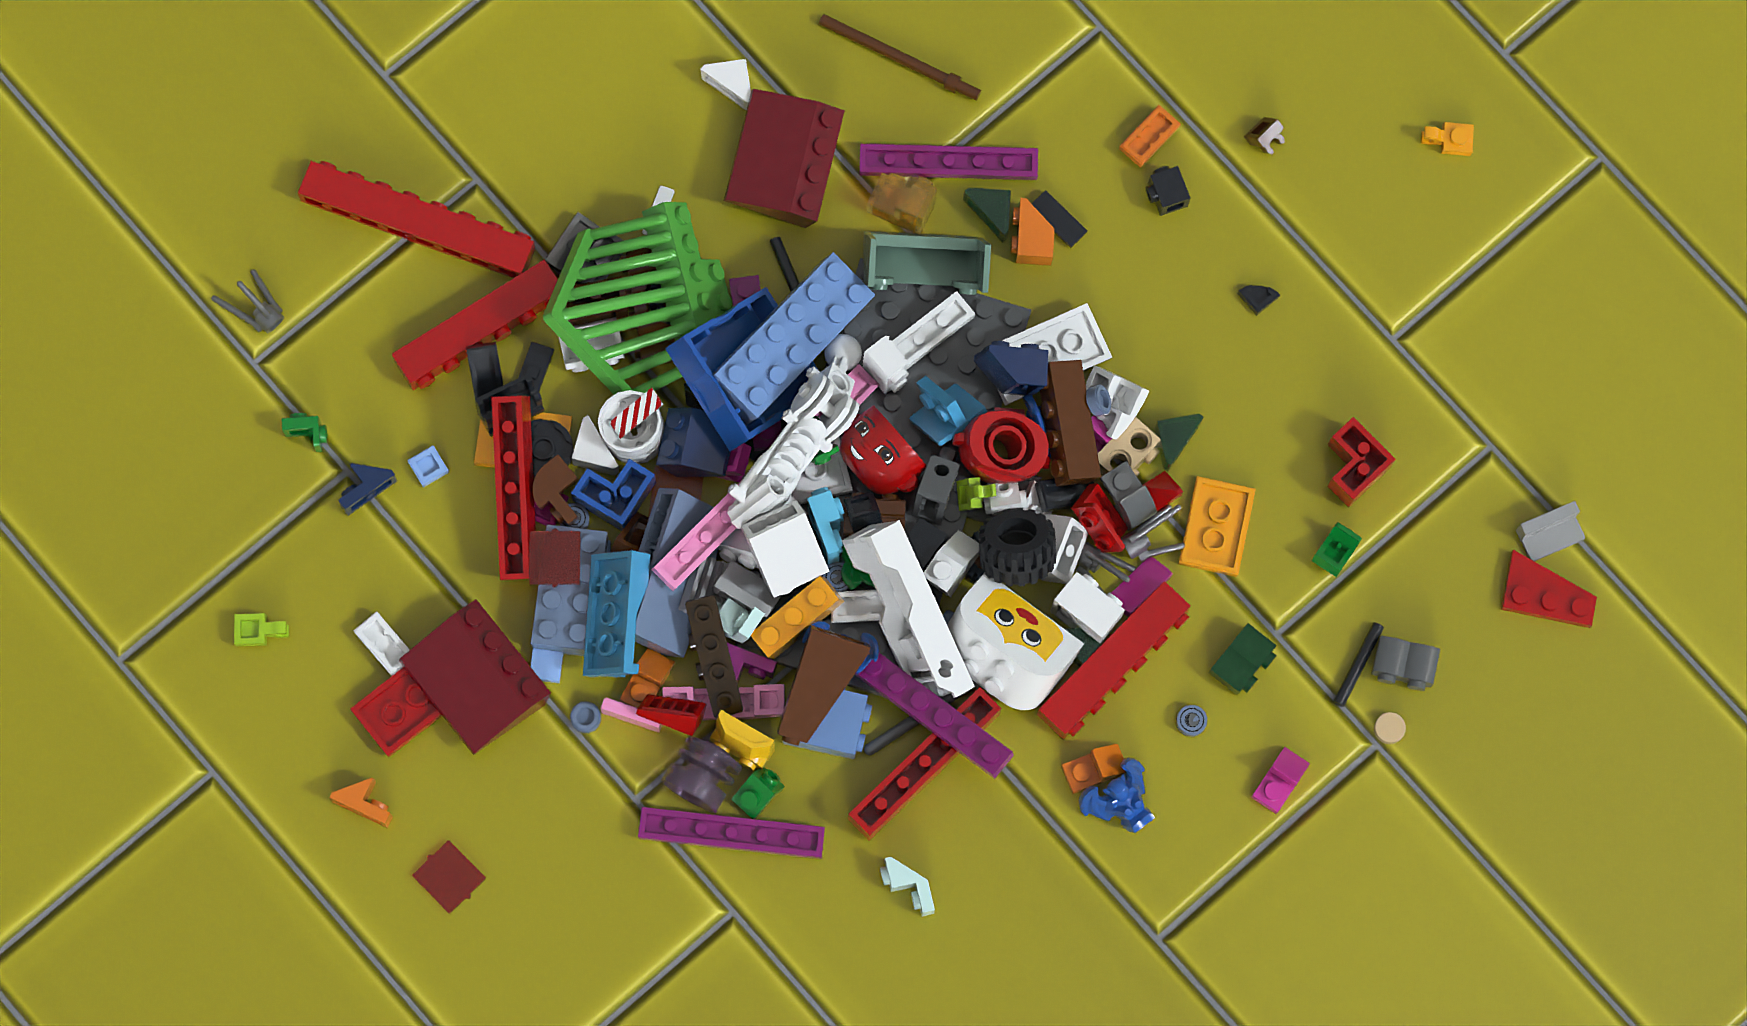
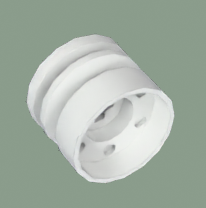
(639, 447)

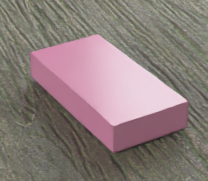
(628, 714)

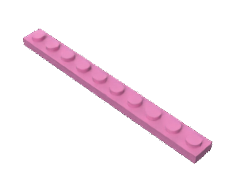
(717, 524)

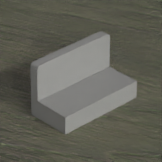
(1551, 532)
(745, 589)

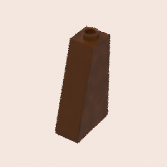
(820, 678)

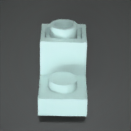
(737, 621)
(902, 877)

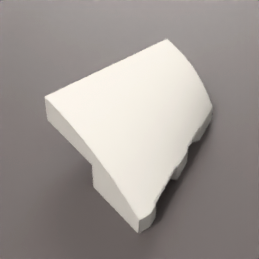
(1125, 399)

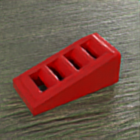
(673, 712)

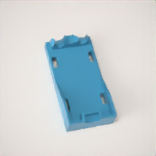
(614, 598)

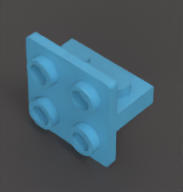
(944, 411)

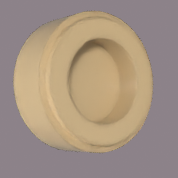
(1389, 728)

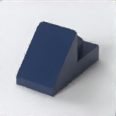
(373, 482)

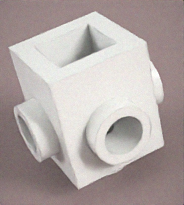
(1007, 497)

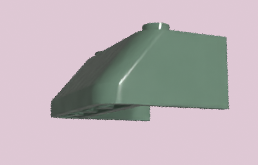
(926, 260)

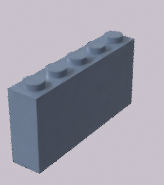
(658, 618)

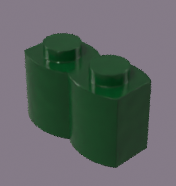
(1243, 659)

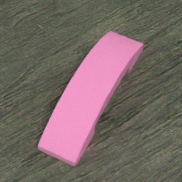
(757, 701)

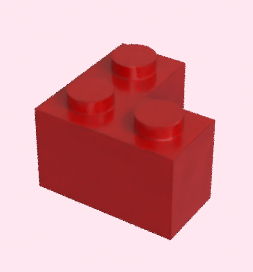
(1364, 460)

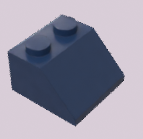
(692, 445)

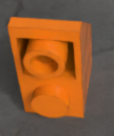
(1034, 235)

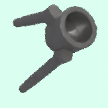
(266, 316)
(1137, 541)
(1092, 559)

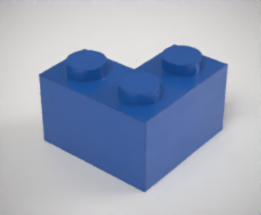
(618, 500)

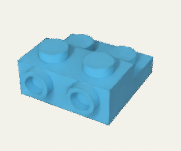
(825, 518)

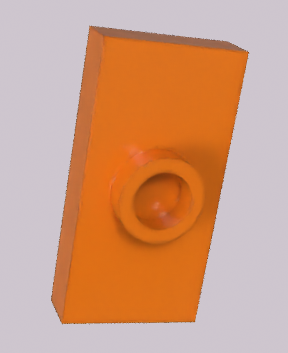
(1149, 136)

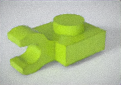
(972, 493)
(254, 629)

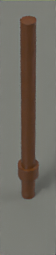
(950, 81)

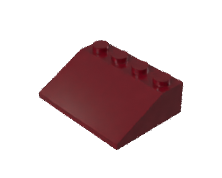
(784, 157)
(475, 677)

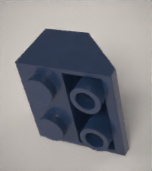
(1014, 369)

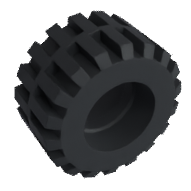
(1017, 547)

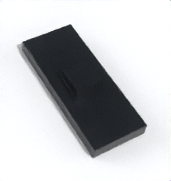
(1064, 223)
(537, 363)

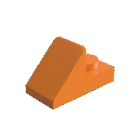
(651, 676)
(1094, 768)
(355, 799)

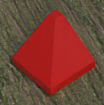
(1163, 490)

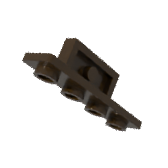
(714, 656)

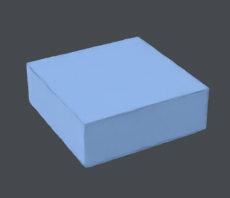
(428, 466)
(547, 664)

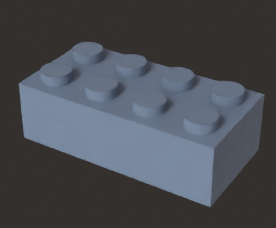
(562, 610)

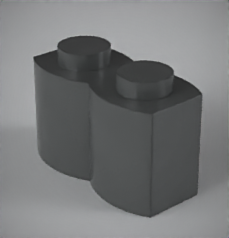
(1405, 662)

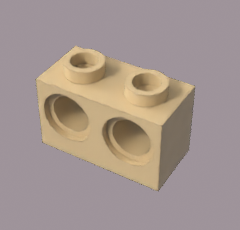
(1123, 450)

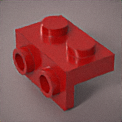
(1100, 519)

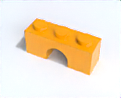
(795, 616)

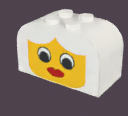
(1010, 645)

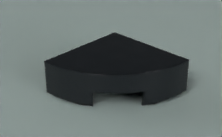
(1258, 297)

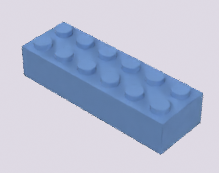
(791, 337)

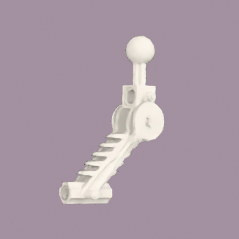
(781, 466)

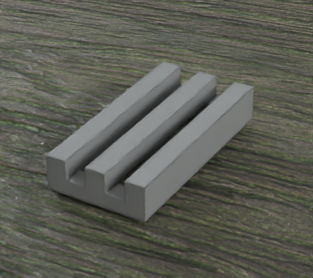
(703, 587)

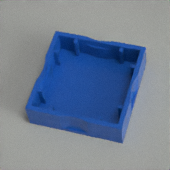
(708, 347)

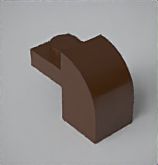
(548, 486)

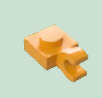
(1453, 138)

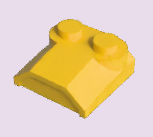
(742, 741)

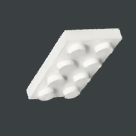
(1066, 337)

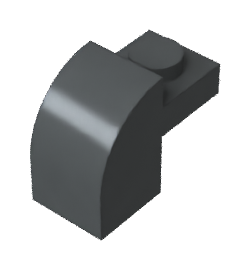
(1131, 498)

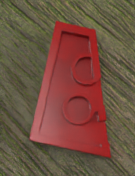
(1544, 594)

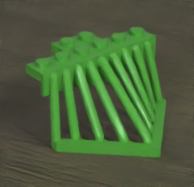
(689, 287)

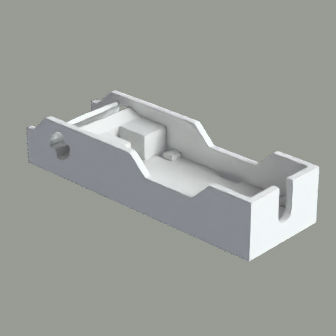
(910, 611)

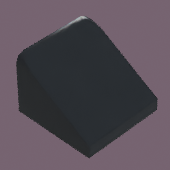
(862, 511)

